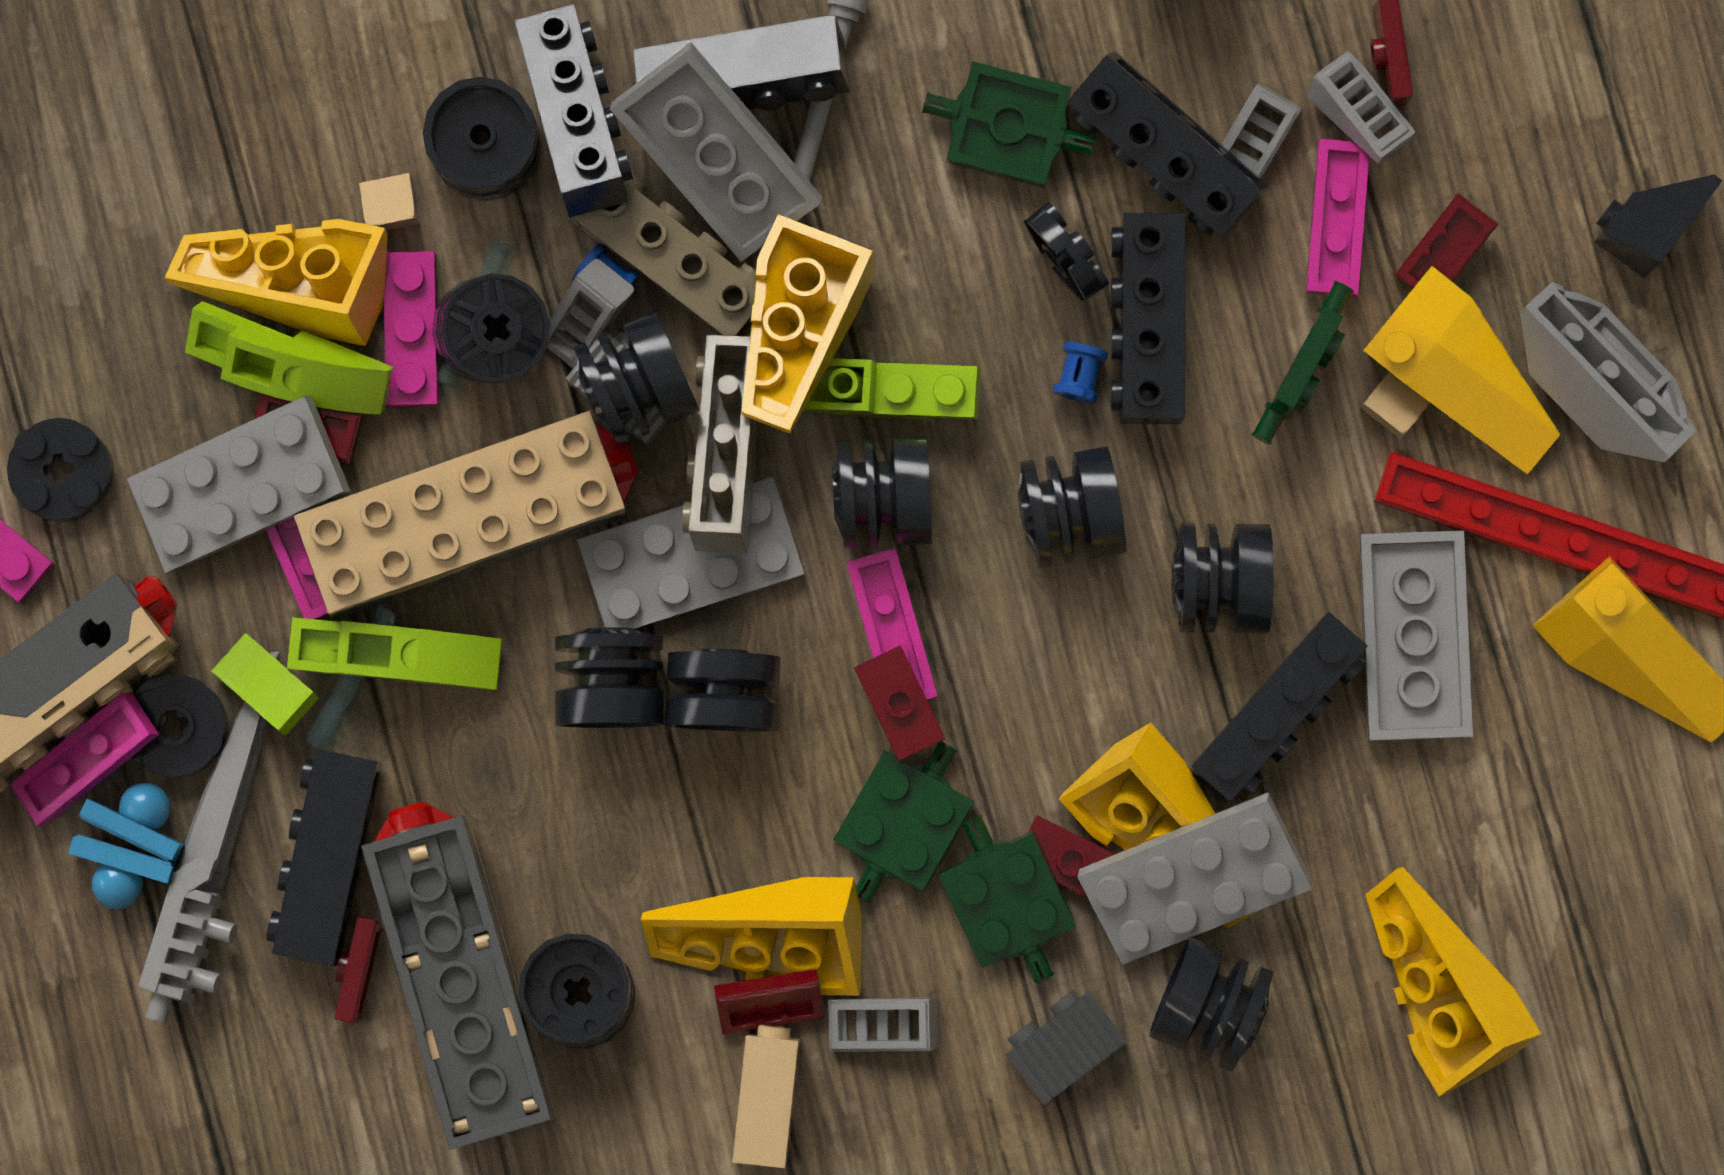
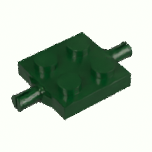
(1008, 124)
(1316, 350)
(904, 821)
(1007, 899)

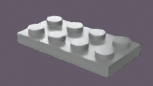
(714, 150)
(238, 484)
(654, 574)
(1415, 636)
(1195, 878)

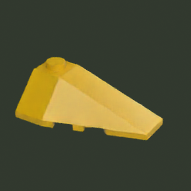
(1632, 647)
(768, 932)
(1456, 1000)

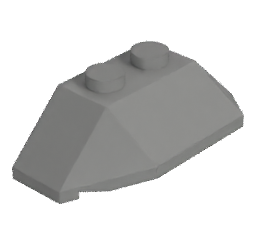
(1603, 376)

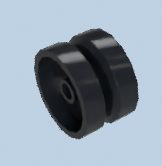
(451, 140)
(723, 686)

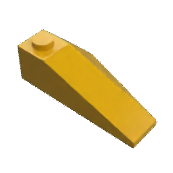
(304, 278)
(800, 314)
(1458, 364)
(1137, 793)

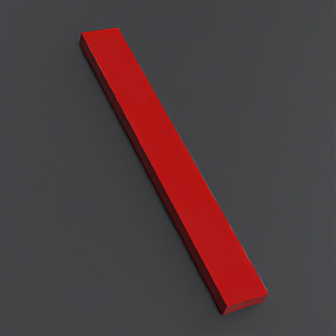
(1550, 532)

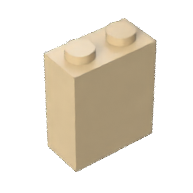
(766, 1097)

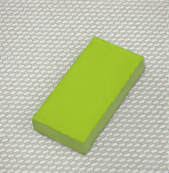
(265, 684)

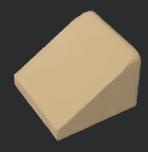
(389, 202)
(1395, 405)

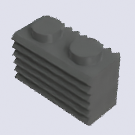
(1064, 1046)

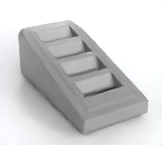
(1359, 84)
(1279, 104)
(602, 290)
(928, 1024)

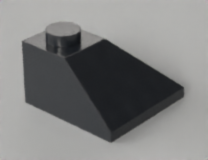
(1652, 221)

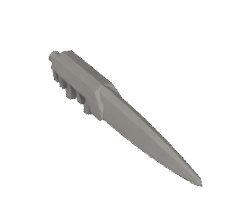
(201, 872)

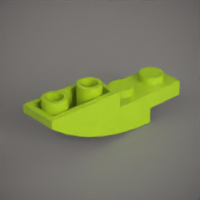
(288, 365)
(897, 391)
(394, 653)

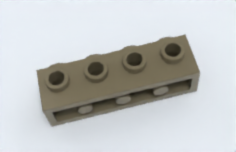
(675, 260)
(724, 451)

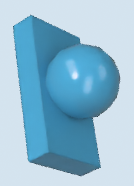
(140, 815)
(118, 878)

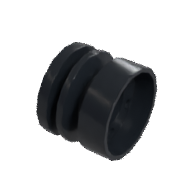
(460, 328)
(635, 379)
(884, 492)
(1072, 507)
(1224, 578)
(609, 680)
(569, 961)
(1211, 1004)

